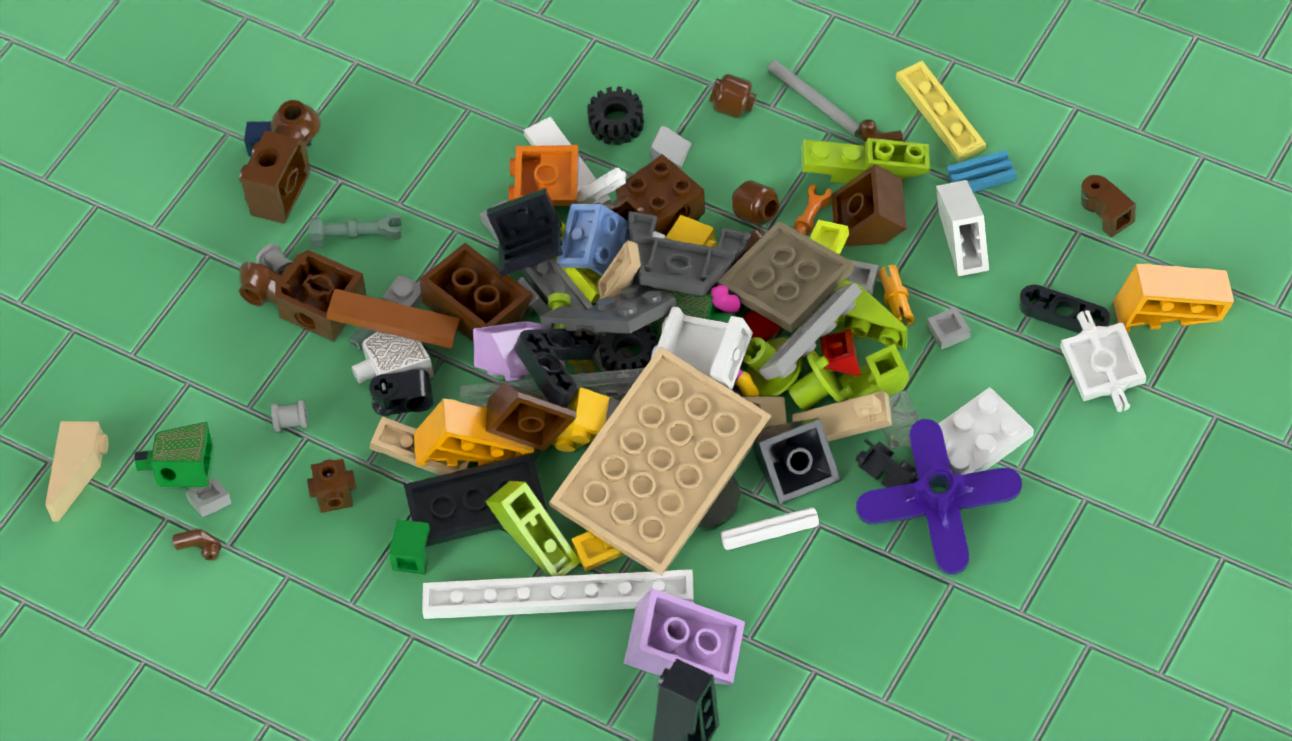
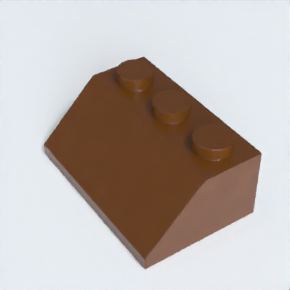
(473, 290)

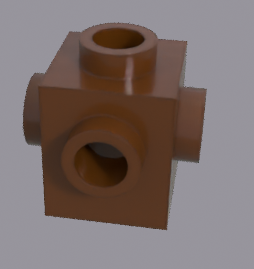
(331, 485)

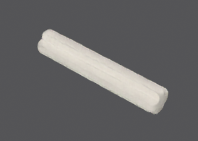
(769, 528)

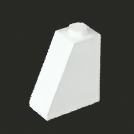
(963, 227)

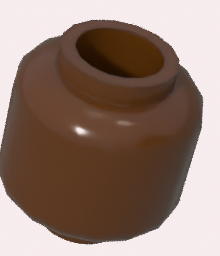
(732, 96)
(755, 202)

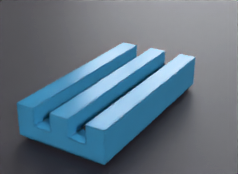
(981, 168)

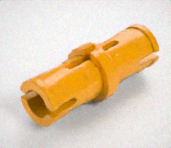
(895, 294)

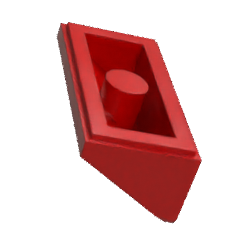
(841, 352)

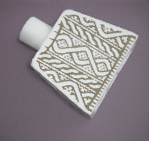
(391, 355)

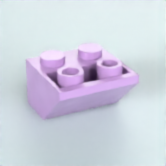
(496, 351)

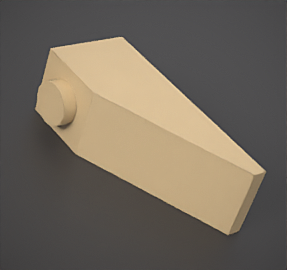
(74, 463)

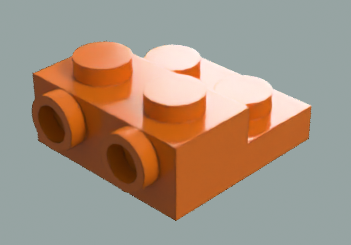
(546, 167)

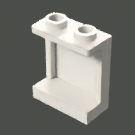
(706, 344)

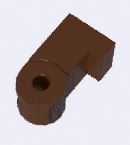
(1108, 203)

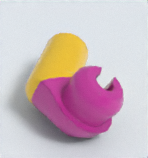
(746, 384)

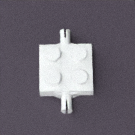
(1103, 361)

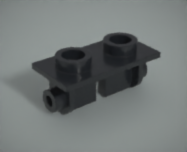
(879, 460)

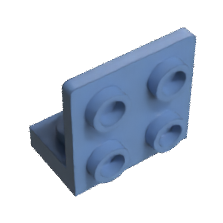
(592, 237)

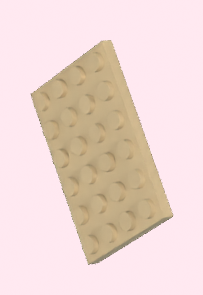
(660, 461)

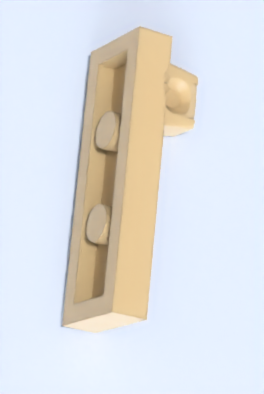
(851, 416)
(398, 442)

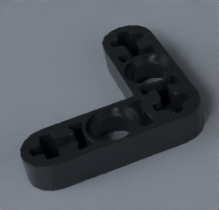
(538, 349)

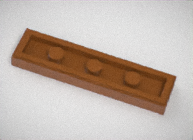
(393, 318)

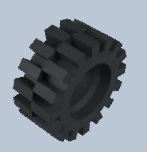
(612, 102)
(614, 341)

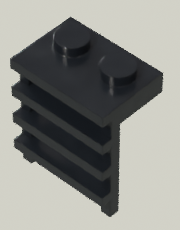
(526, 231)

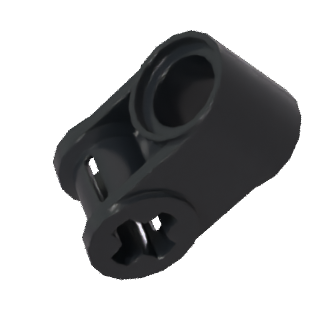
(404, 392)

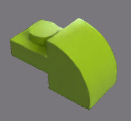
(882, 373)

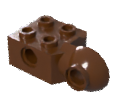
(280, 162)
(660, 191)
(302, 290)

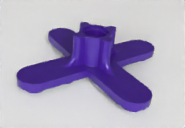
(940, 509)

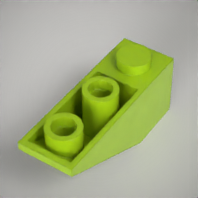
(872, 321)

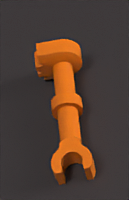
(804, 223)

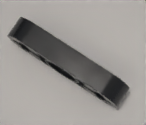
(1058, 299)

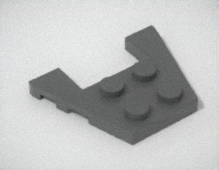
(681, 264)
(623, 313)

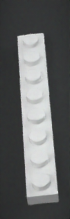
(550, 593)

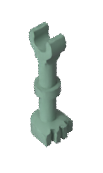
(352, 228)

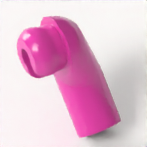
(724, 301)

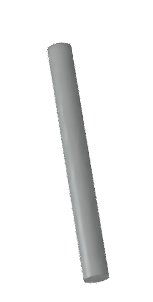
(814, 97)

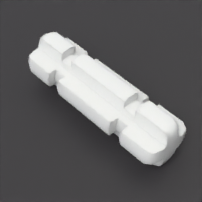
(601, 186)

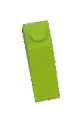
(532, 528)

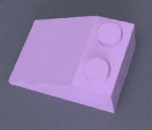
(679, 629)

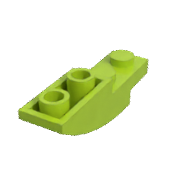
(849, 160)

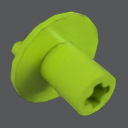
(757, 355)
(818, 384)

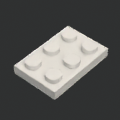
(983, 433)

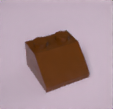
(871, 207)
(526, 417)

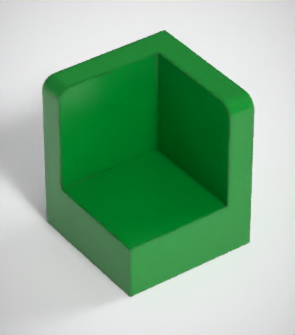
(408, 547)

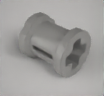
(274, 257)
(289, 415)

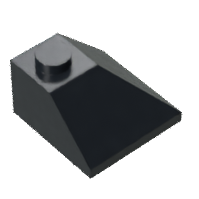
(795, 458)

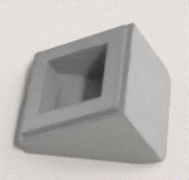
(671, 146)

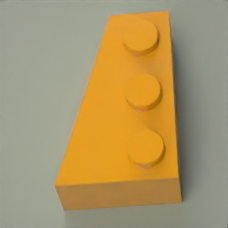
(1172, 294)
(459, 433)

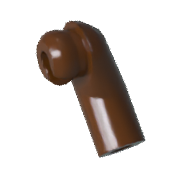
(869, 130)
(206, 542)

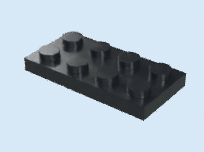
(456, 501)

